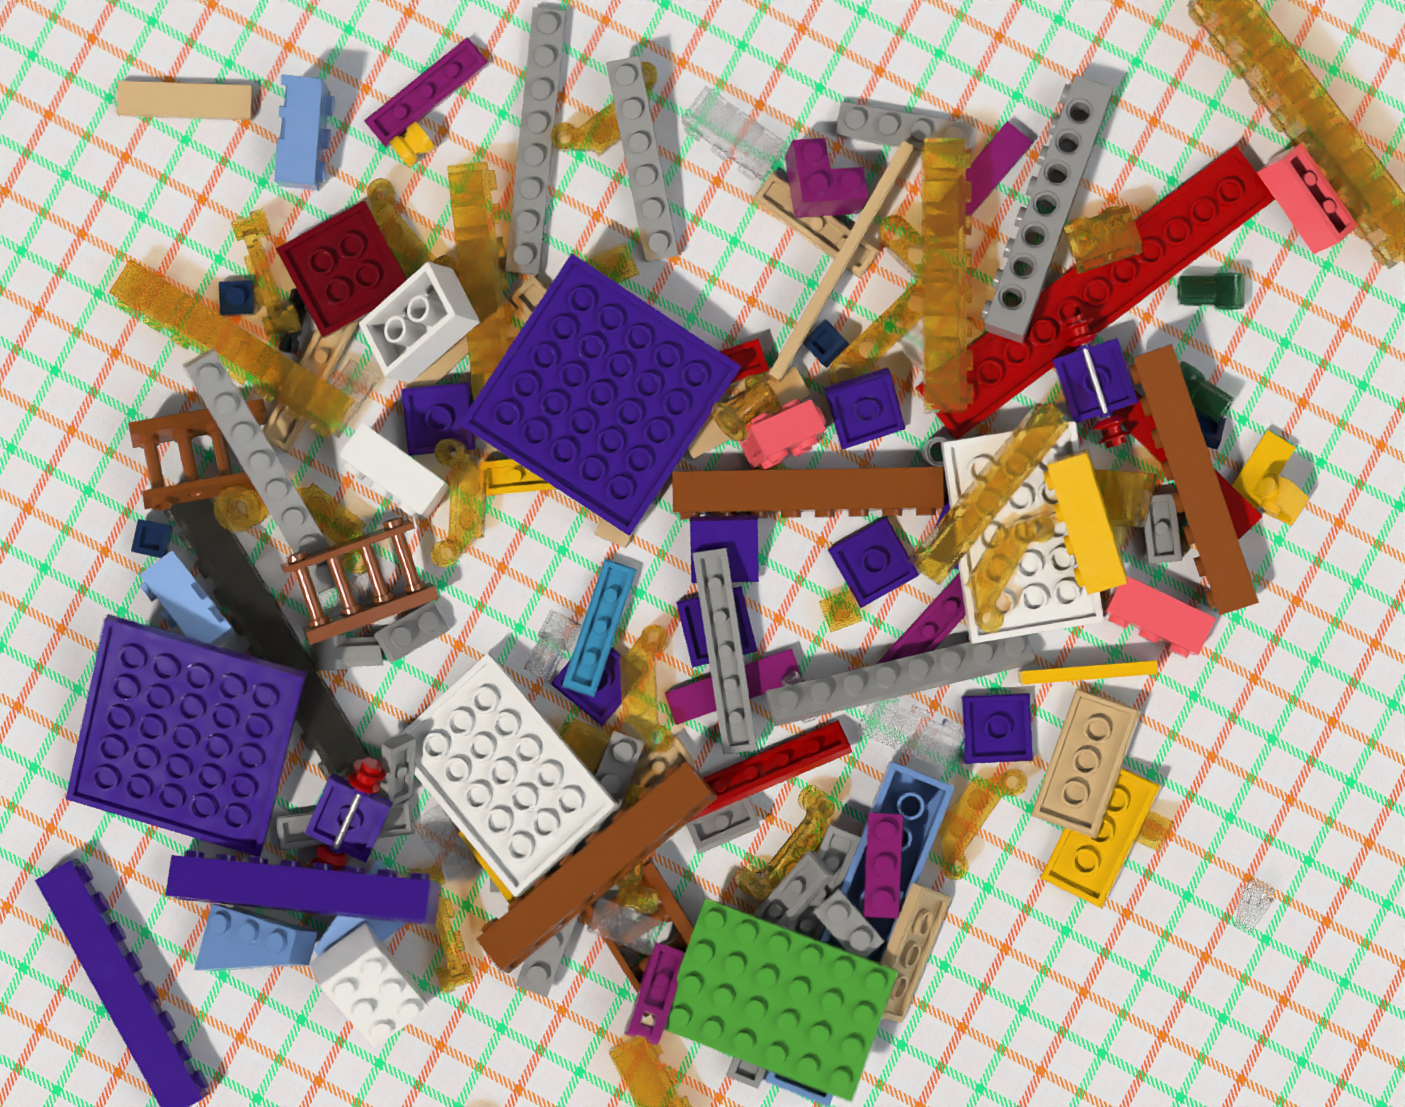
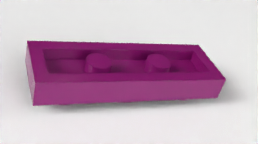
(883, 865)

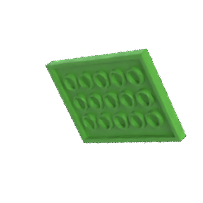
(779, 999)

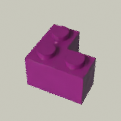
(819, 189)

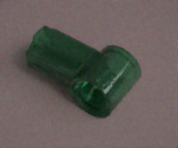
(1222, 291)
(1204, 395)

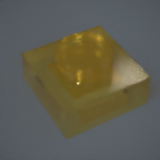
(840, 611)
(1155, 831)

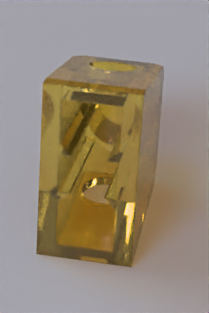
(1126, 499)

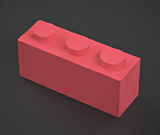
(1307, 198)
(1159, 617)

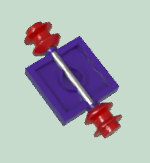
(1095, 381)
(350, 815)

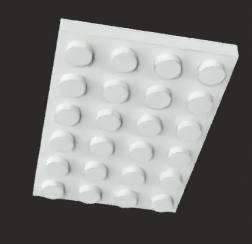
(1043, 586)
(506, 775)

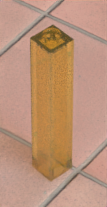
(989, 492)

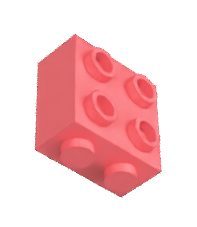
(788, 431)

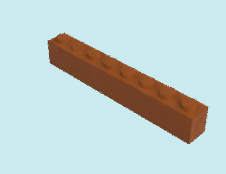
(1195, 480)
(808, 491)
(596, 867)

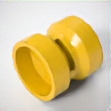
(414, 142)

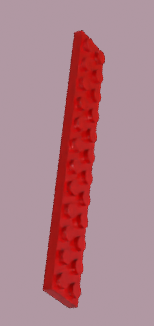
(1171, 238)

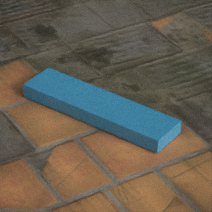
(599, 628)

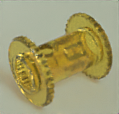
(747, 406)
(229, 514)

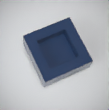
(237, 298)
(826, 343)
(1211, 430)
(151, 538)

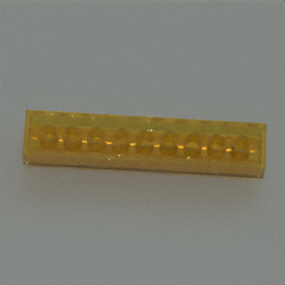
(1309, 117)

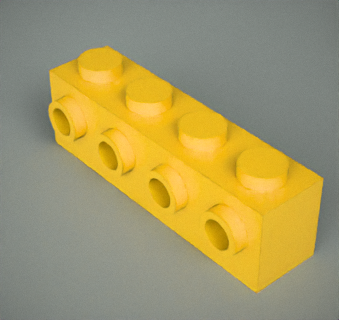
(1087, 522)

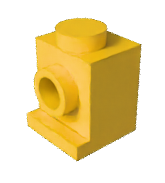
(1280, 497)

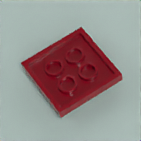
(342, 268)

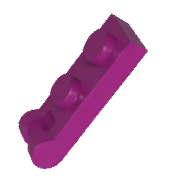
(655, 993)

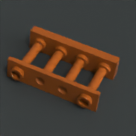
(182, 429)
(385, 603)
(667, 911)

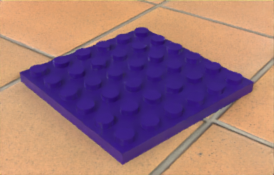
(600, 394)
(184, 735)

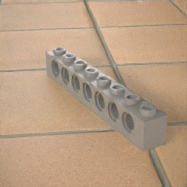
(1093, 100)

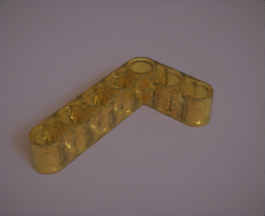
(898, 310)

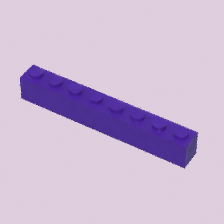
(303, 889)
(122, 986)

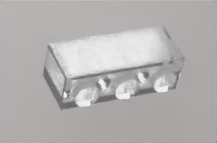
(733, 134)
(913, 732)

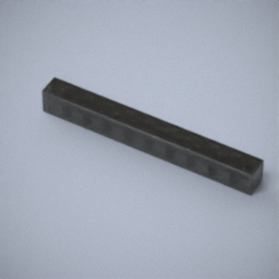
(268, 632)

